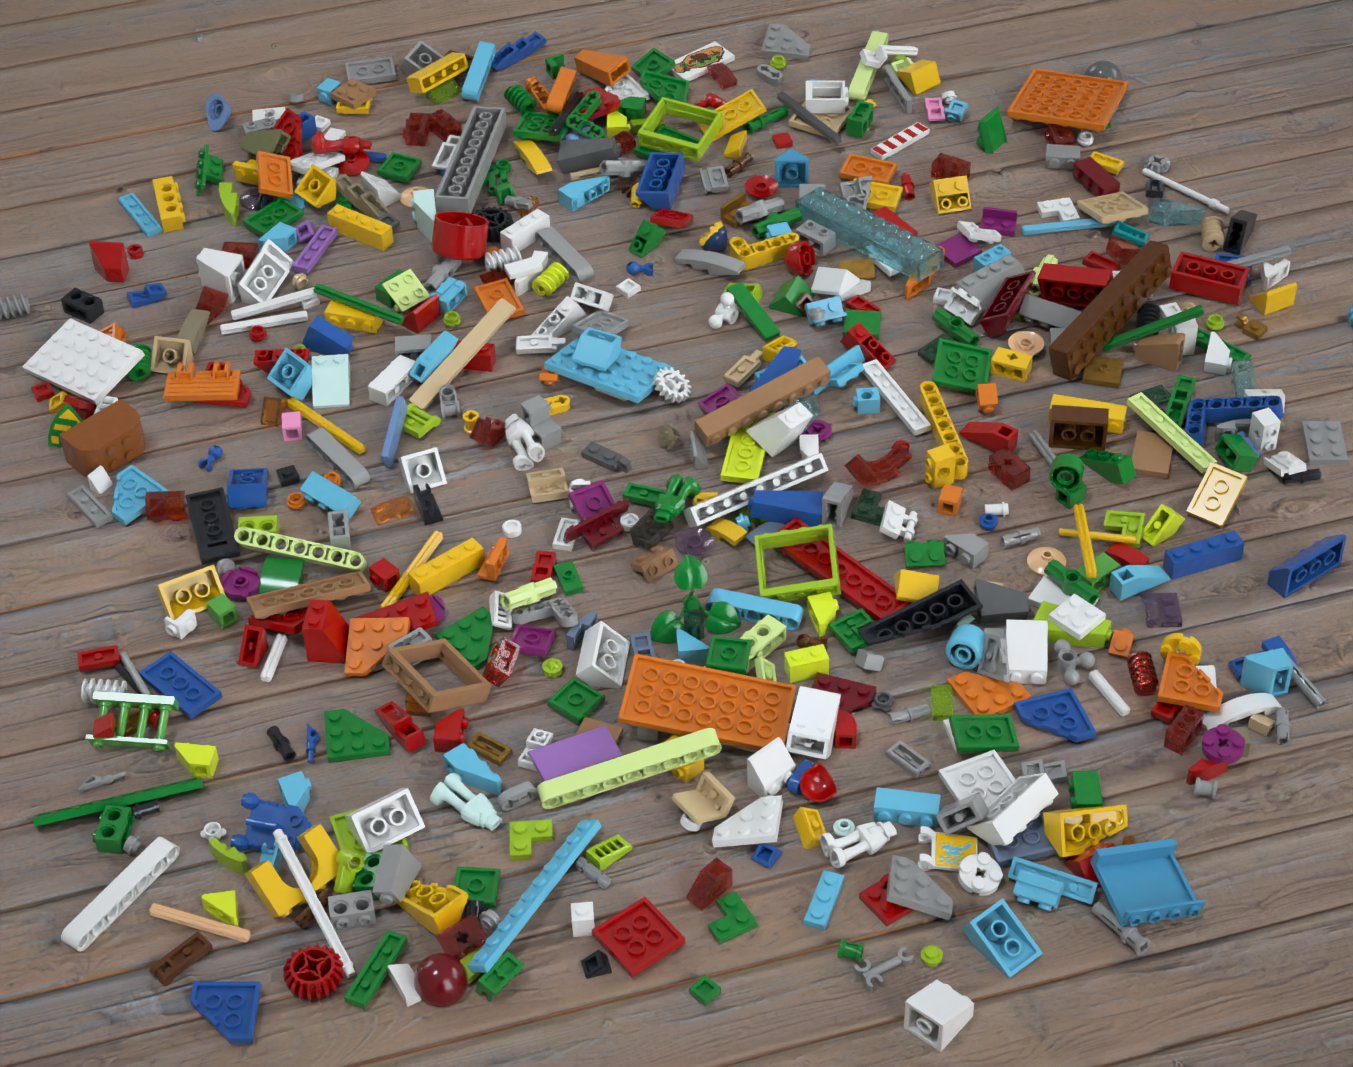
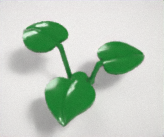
(692, 575)

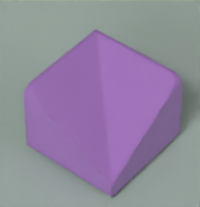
(305, 231)

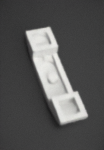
(1241, 708)

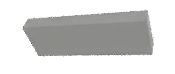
(89, 506)

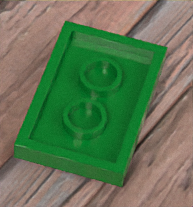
(271, 215)
(983, 733)

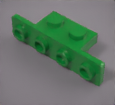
(209, 169)

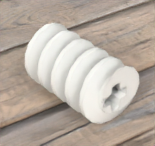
(498, 259)
(88, 688)

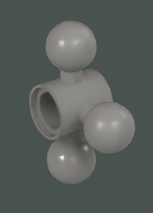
(1068, 660)

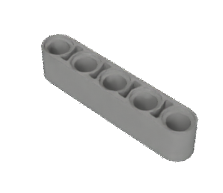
(564, 254)
(337, 458)

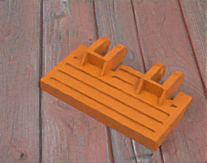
(185, 386)

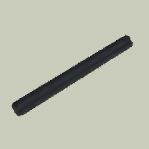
(561, 119)

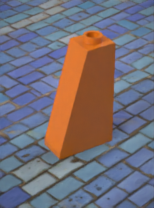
(602, 66)

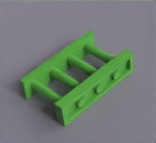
(145, 703)

